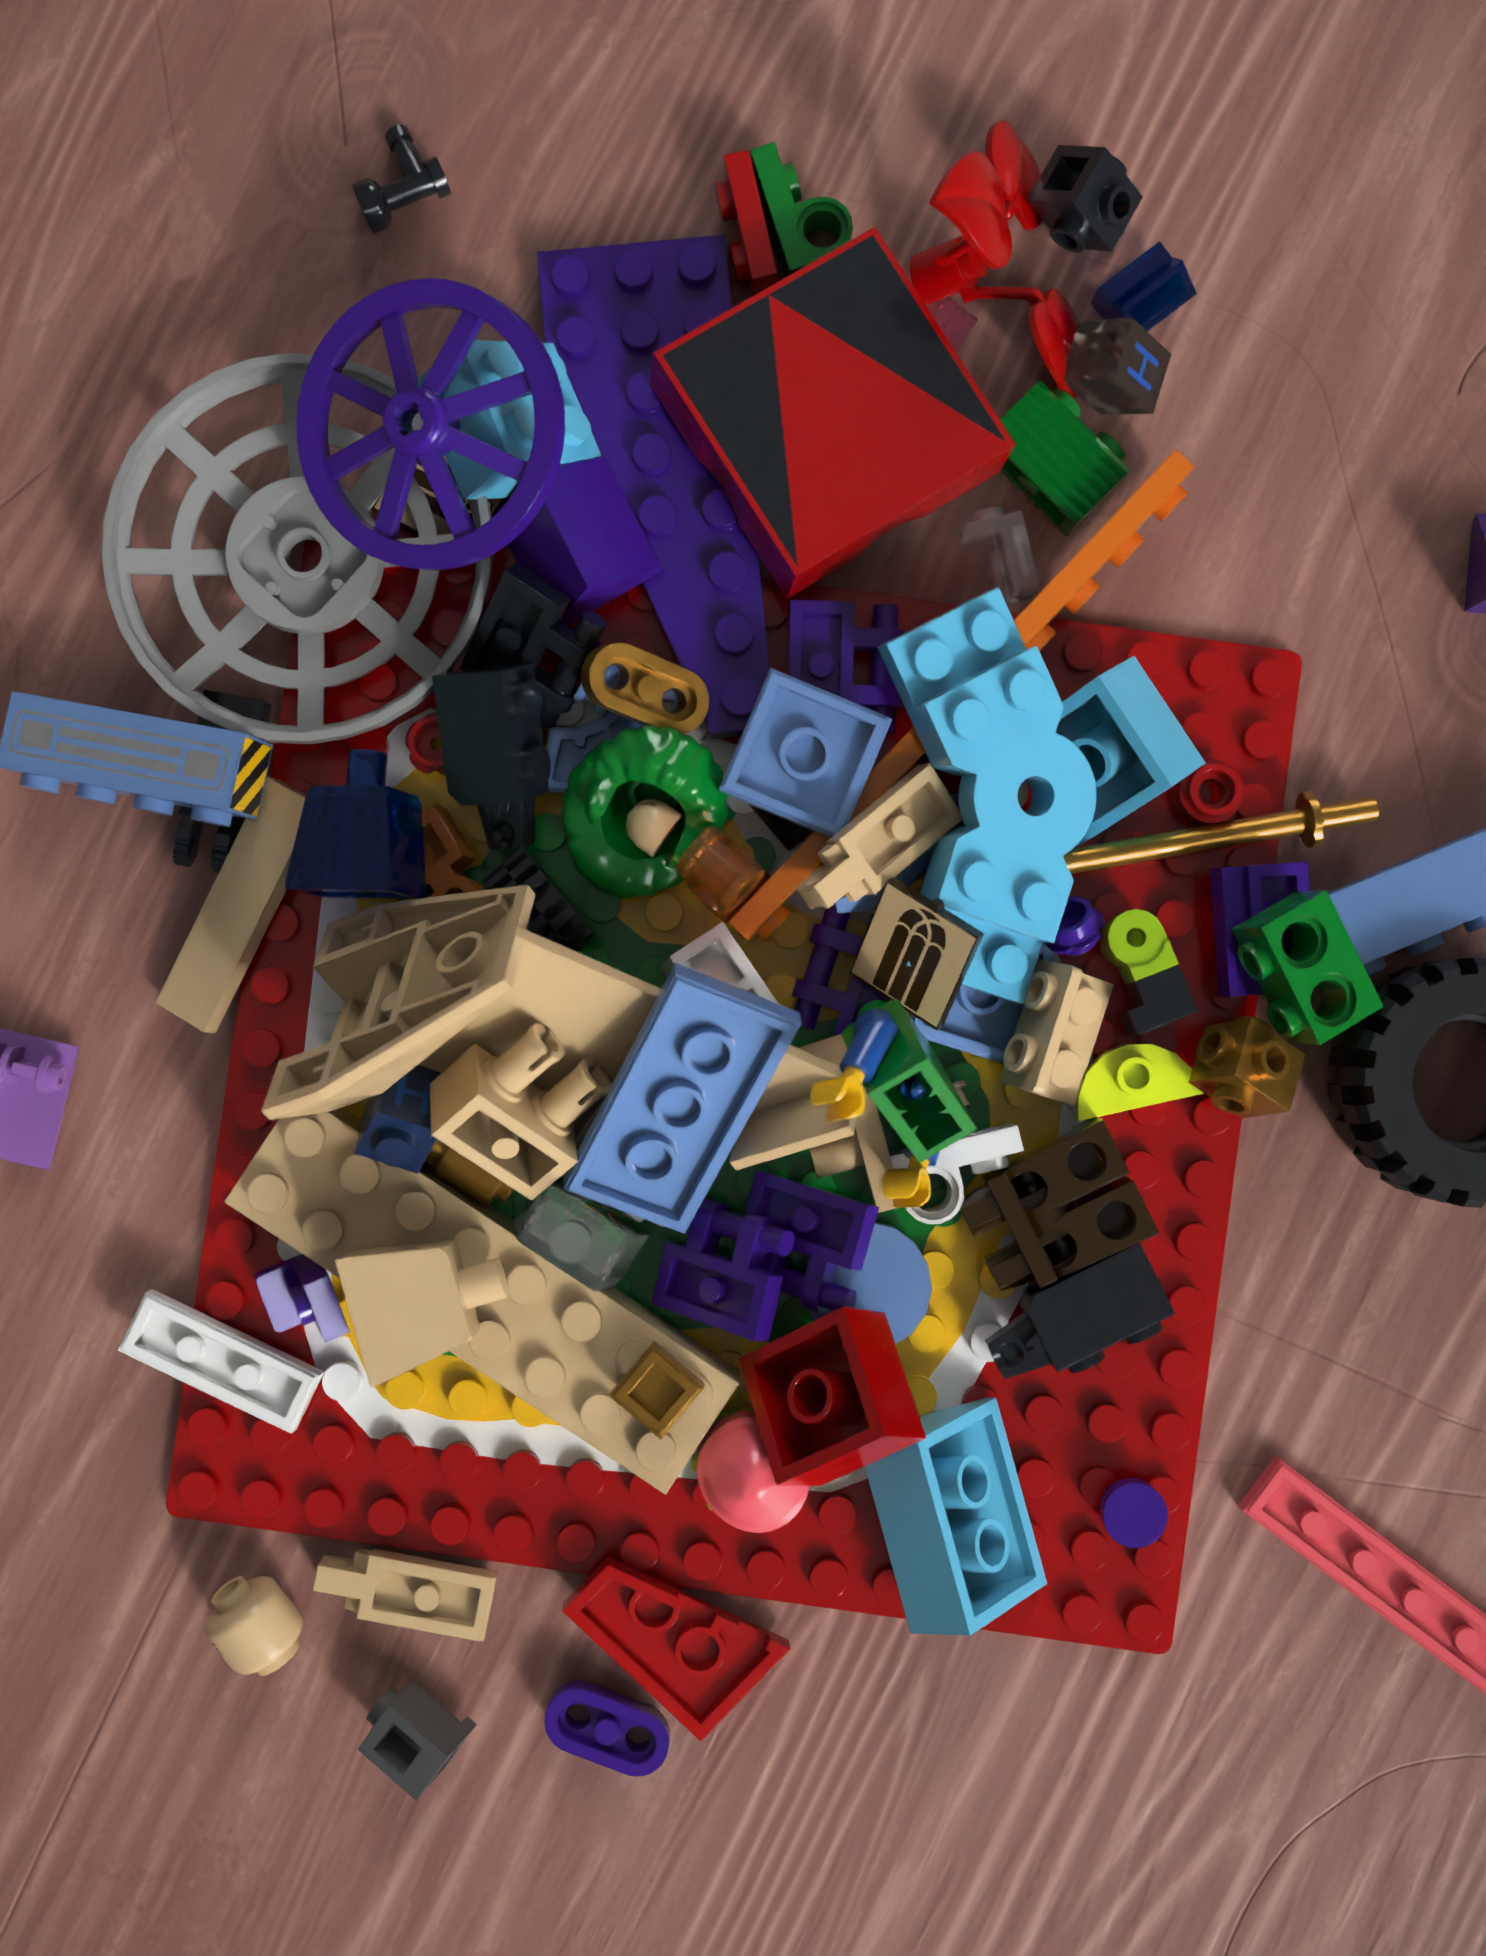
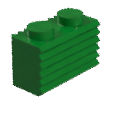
(1060, 458)

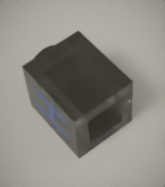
(1116, 366)

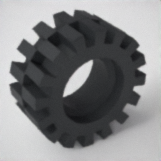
(551, 911)

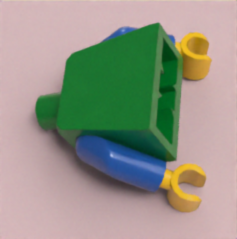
(907, 1087)

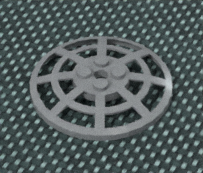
(259, 564)

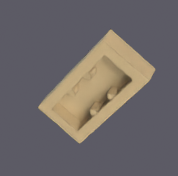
(863, 1149)

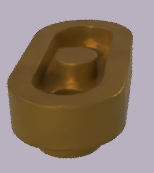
(642, 687)

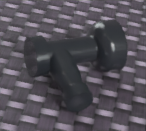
(418, 182)

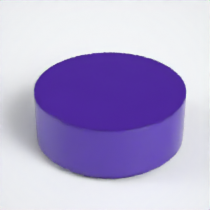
(1133, 1512)

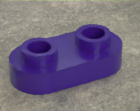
(603, 1734)

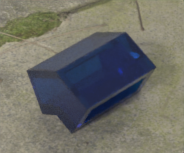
(1145, 289)

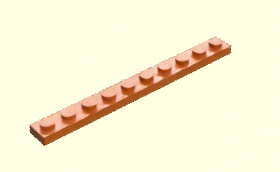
(1068, 589)

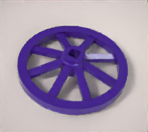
(440, 424)

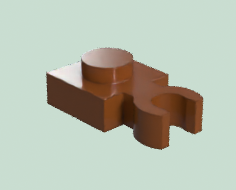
(445, 855)

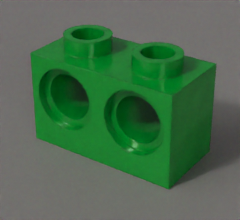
(1319, 957)

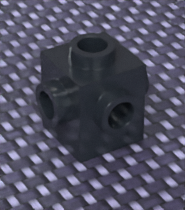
(1085, 198)

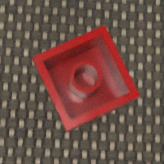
(831, 1397)

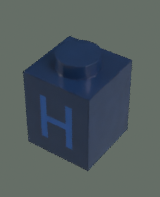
(399, 1122)

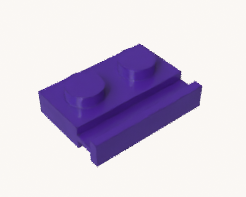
(1238, 896)

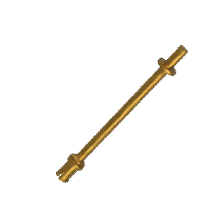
(1307, 820)

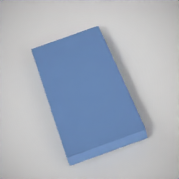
(681, 1098)

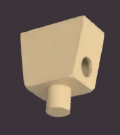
(414, 1302)

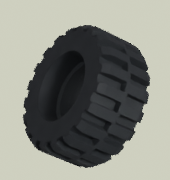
(1378, 1082)

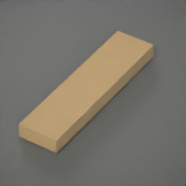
(235, 912)

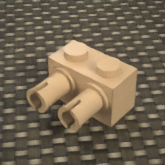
(507, 1123)

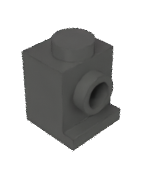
(413, 1738)

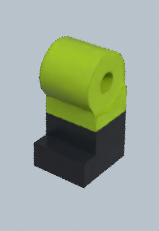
(1149, 971)

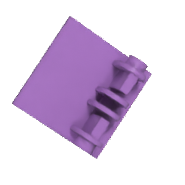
(32, 1095)

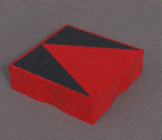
(830, 411)

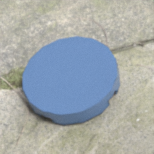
(891, 1281)

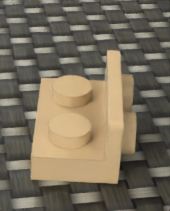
(1056, 1032)

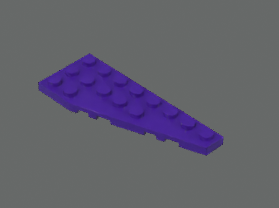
(606, 320)

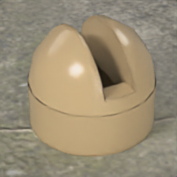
(651, 824)

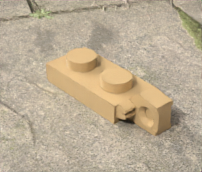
(882, 839)
(411, 1591)

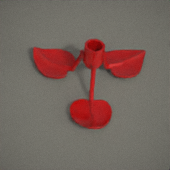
(979, 199)

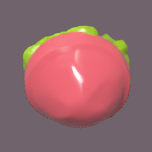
(739, 1478)

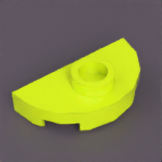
(1132, 1079)

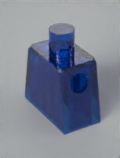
(360, 837)

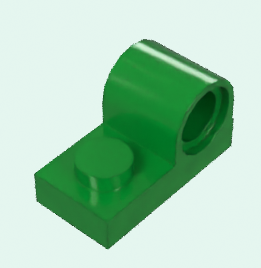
(791, 221)

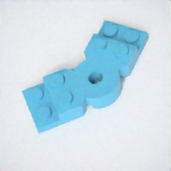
(993, 719)

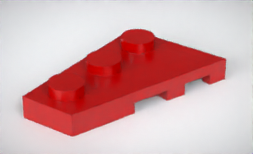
(673, 1643)

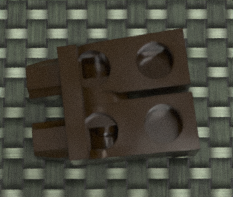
(1036, 1205)

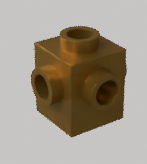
(1246, 1068)

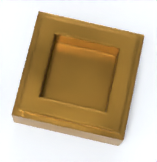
(657, 1390)

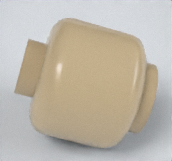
(254, 1625)

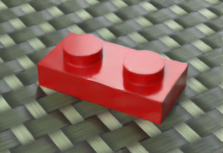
(740, 202)

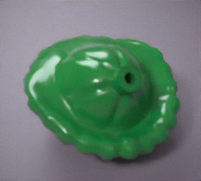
(616, 778)

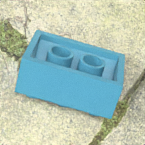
(957, 1522)

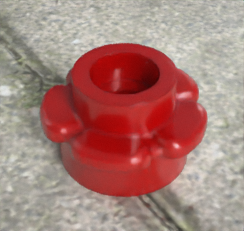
(419, 741)

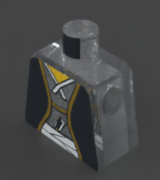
(579, 1236)

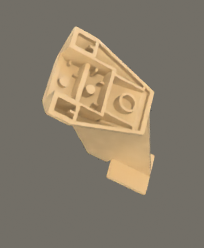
(465, 971)

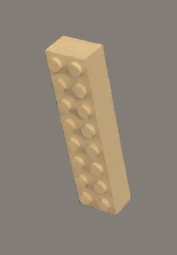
(543, 1343)

